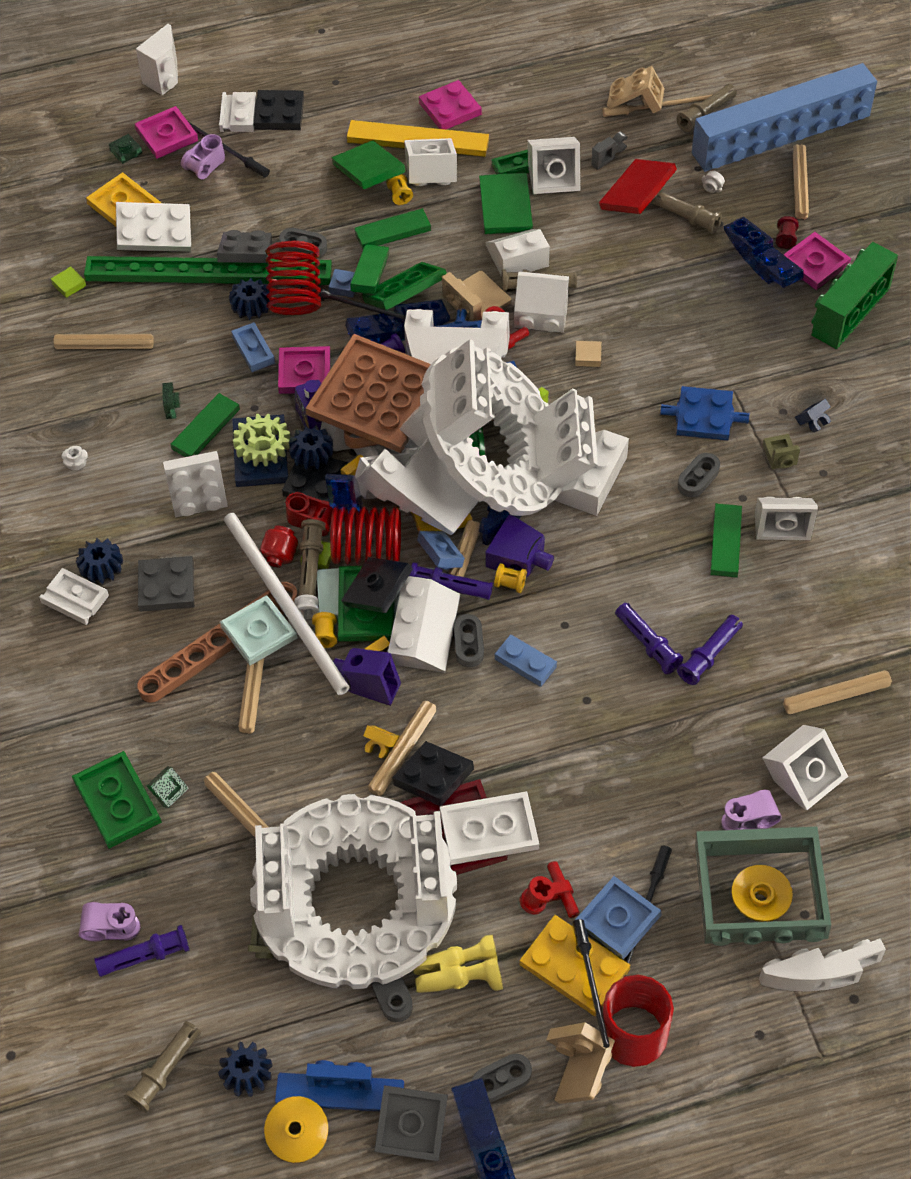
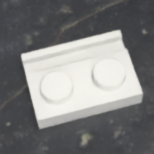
(238, 112)
(74, 596)

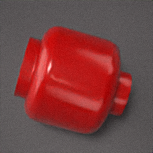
(279, 546)

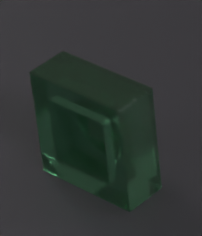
(125, 148)
(171, 400)
(167, 787)

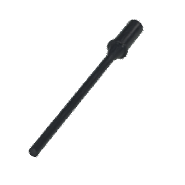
(248, 161)
(326, 295)
(656, 876)
(584, 947)

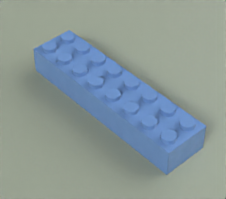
(783, 117)

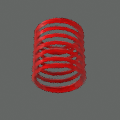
(294, 261)
(392, 532)
(645, 994)

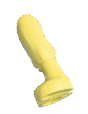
(445, 968)

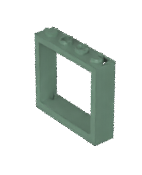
(763, 842)

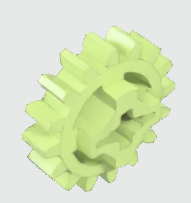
(261, 440)

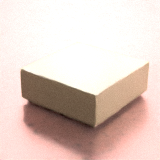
(588, 353)

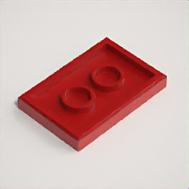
(637, 186)

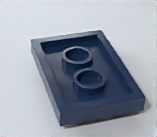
(249, 475)

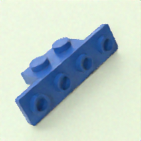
(336, 1086)

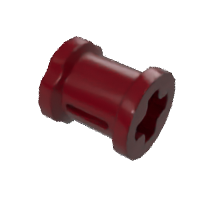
(786, 235)

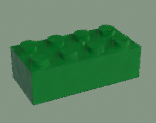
(853, 294)

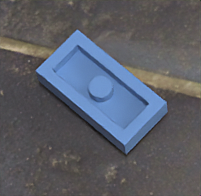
(253, 347)
(441, 549)
(525, 660)

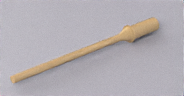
(626, 109)

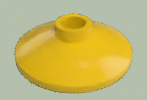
(763, 881)
(308, 1141)

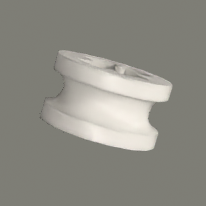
(307, 605)

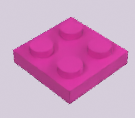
(450, 105)
(166, 132)
(818, 260)
(300, 365)

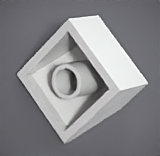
(158, 61)
(431, 161)
(554, 165)
(520, 251)
(541, 302)
(785, 518)
(806, 765)

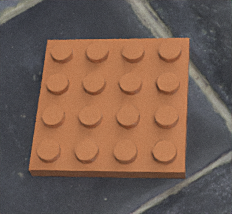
(370, 392)

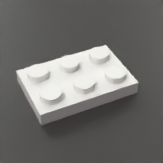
(153, 226)
(195, 484)
(489, 828)

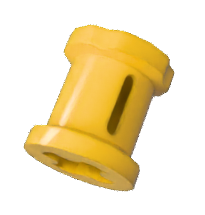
(399, 188)
(510, 578)
(324, 628)

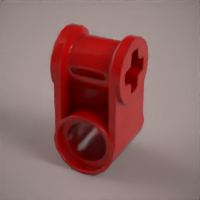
(310, 509)

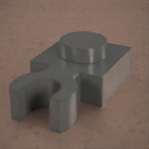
(605, 151)

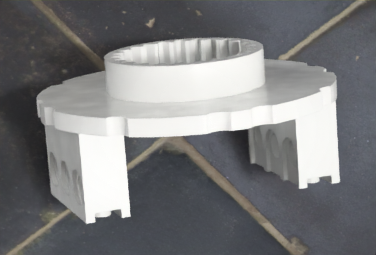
(545, 441)
(356, 827)

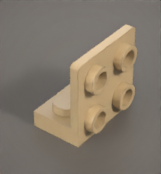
(641, 82)
(473, 294)
(586, 1061)

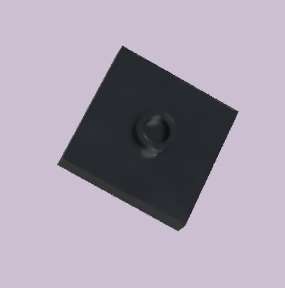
(377, 584)

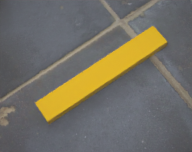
(394, 135)

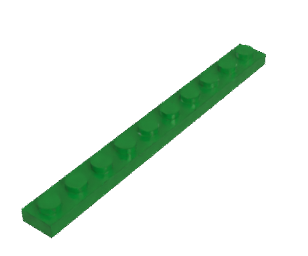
(188, 270)

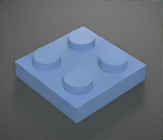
(619, 917)

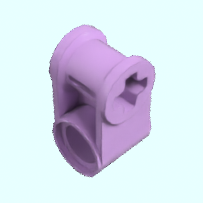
(204, 156)
(751, 811)
(108, 921)

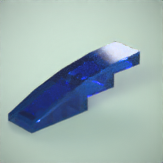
(343, 491)

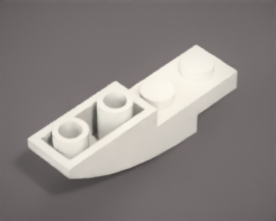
(813, 972)

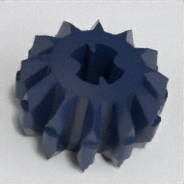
(249, 298)
(311, 447)
(99, 561)
(233, 1072)

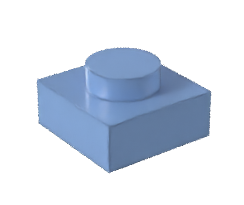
(341, 283)

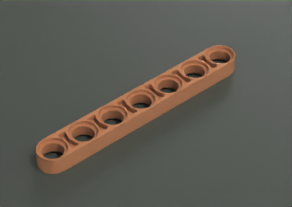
(190, 668)

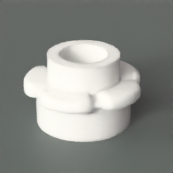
(713, 182)
(76, 462)

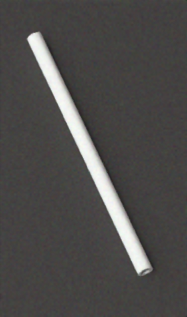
(286, 604)

